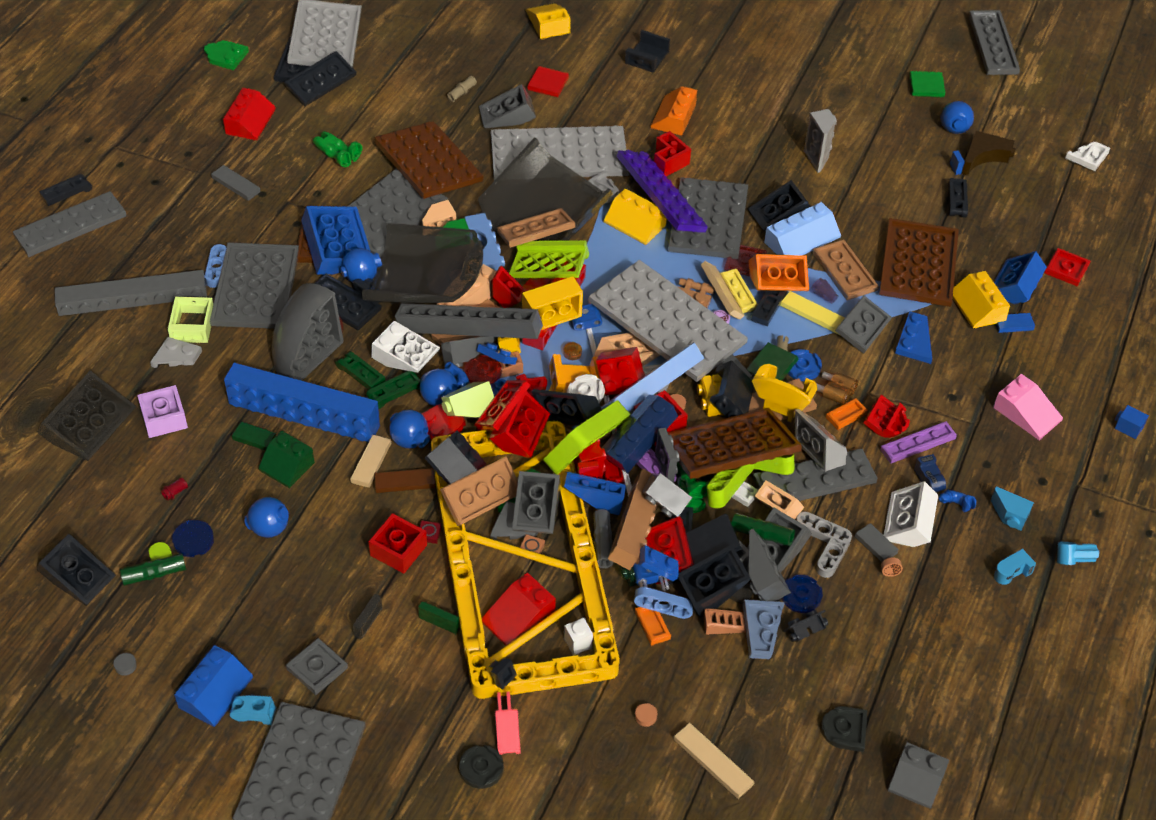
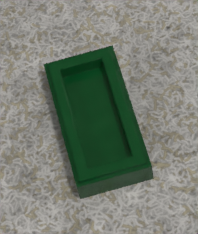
(253, 436)
(439, 617)

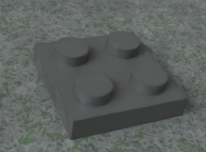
(666, 455)
(316, 666)

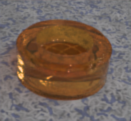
(572, 351)

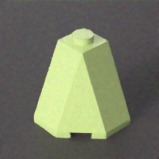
(469, 400)

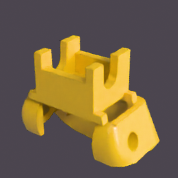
(781, 395)

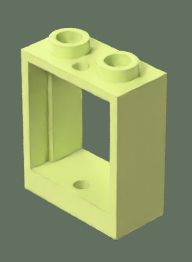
(190, 332)

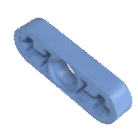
(213, 259)
(682, 607)

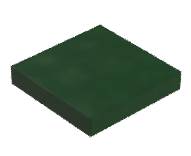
(775, 356)

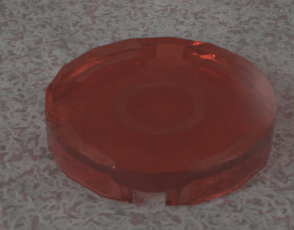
(483, 369)

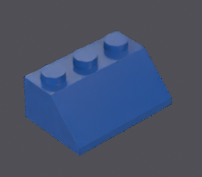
(1020, 277)
(213, 686)

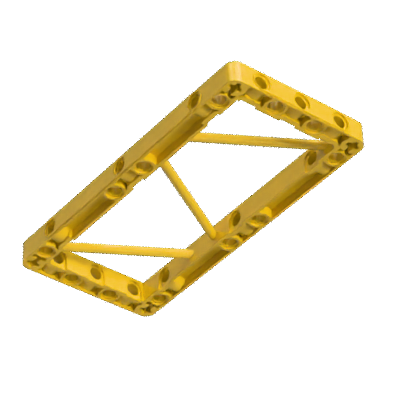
(544, 674)

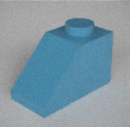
(1011, 508)

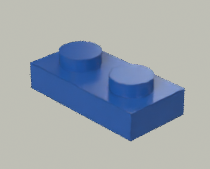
(501, 355)
(659, 563)

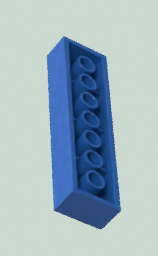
(302, 402)

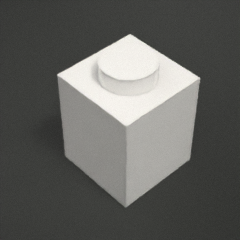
(578, 636)

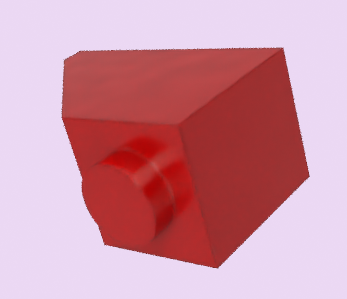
(506, 289)

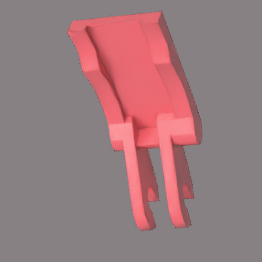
(507, 727)

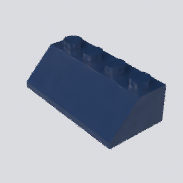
(639, 432)

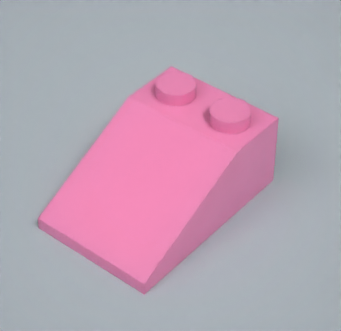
(1027, 407)

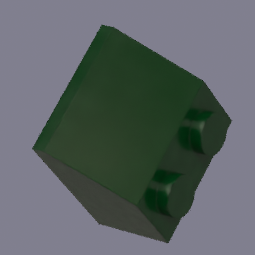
(286, 459)

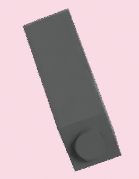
(463, 350)

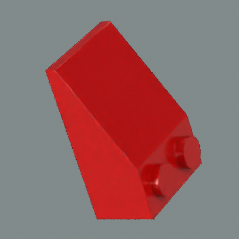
(519, 609)

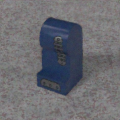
(929, 472)

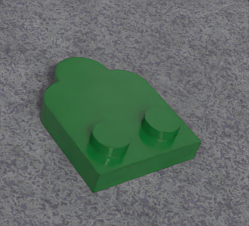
(225, 54)

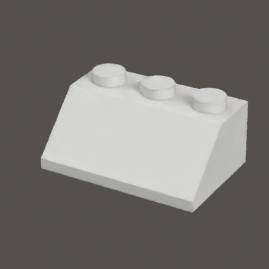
(911, 515)

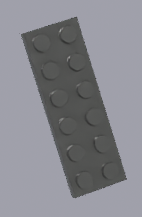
(994, 42)
(69, 224)
(812, 481)

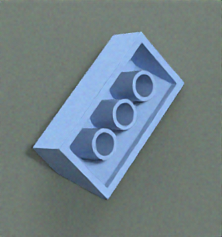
(803, 231)

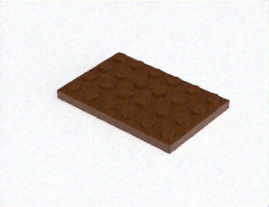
(428, 159)
(919, 262)
(733, 443)

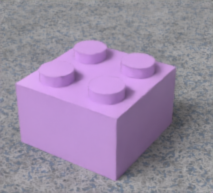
(162, 411)

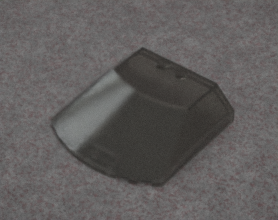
(537, 185)
(426, 265)

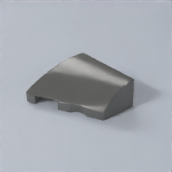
(504, 524)

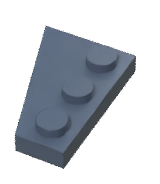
(761, 626)

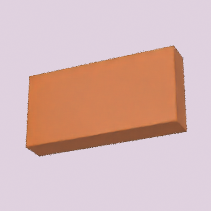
(846, 414)
(653, 625)

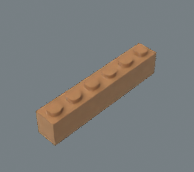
(633, 525)

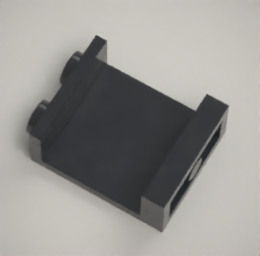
(648, 52)

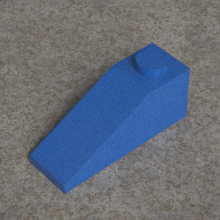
(597, 492)

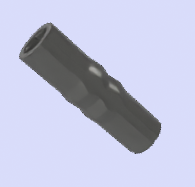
(602, 537)

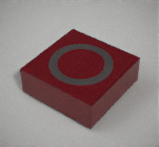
(432, 529)

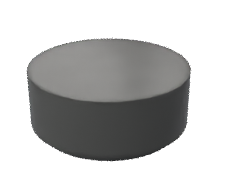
(125, 664)

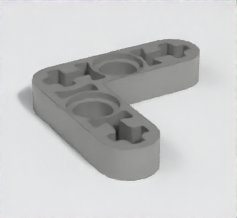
(833, 541)

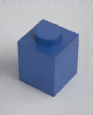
(1131, 421)

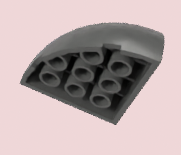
(306, 331)

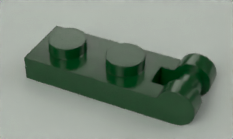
(360, 370)
(394, 388)

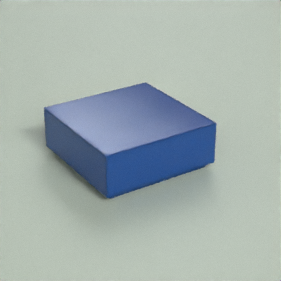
(957, 162)

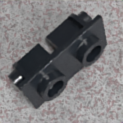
(798, 628)

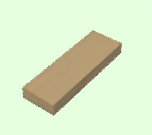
(371, 461)

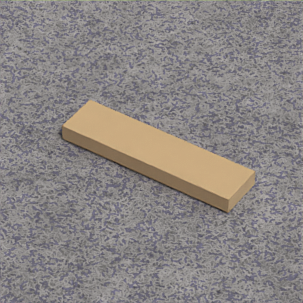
(722, 290)
(714, 760)

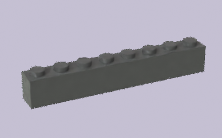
(129, 292)
(470, 320)

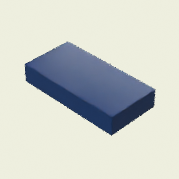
(1016, 323)

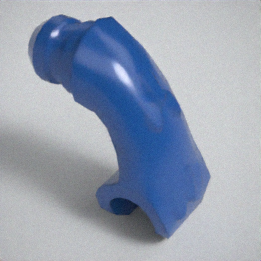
(462, 378)
(962, 499)

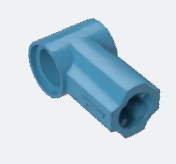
(1070, 553)

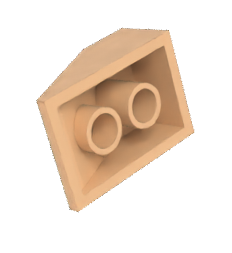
(625, 341)

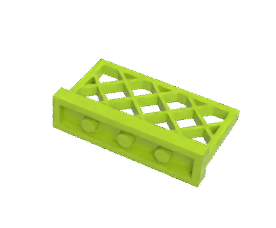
(548, 252)

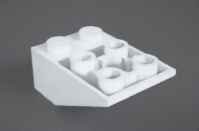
(402, 348)

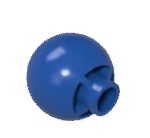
(957, 117)
(360, 264)
(436, 385)
(409, 429)
(267, 517)

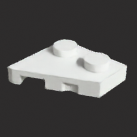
(1090, 155)

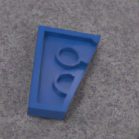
(915, 339)

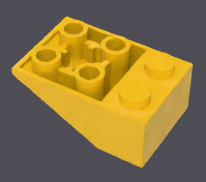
(549, 20)

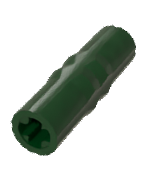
(765, 529)
(152, 569)

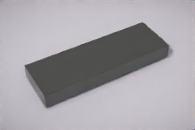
(235, 182)

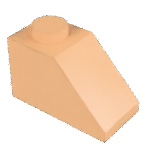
(439, 214)
(781, 500)

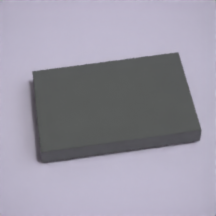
(863, 324)

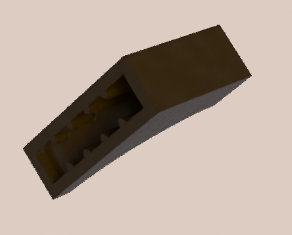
(988, 149)

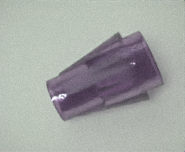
(824, 290)

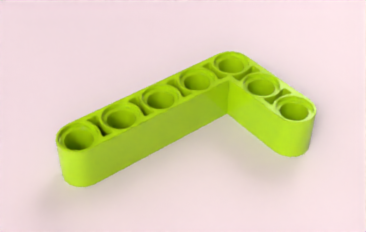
(585, 435)
(728, 481)

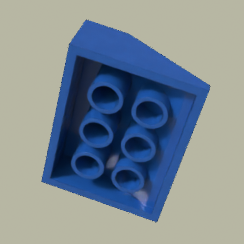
(331, 235)

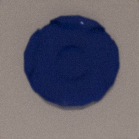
(193, 538)
(804, 594)

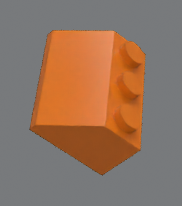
(675, 111)
(779, 272)

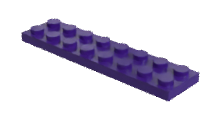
(662, 191)

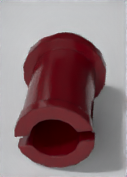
(173, 489)

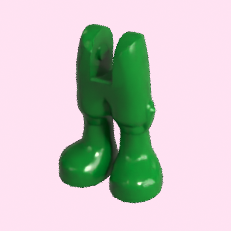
(338, 149)
(695, 489)

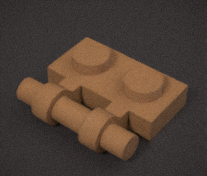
(701, 296)

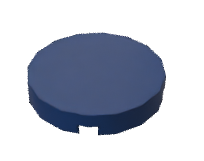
(807, 366)

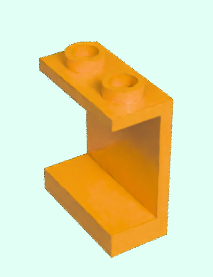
(563, 375)

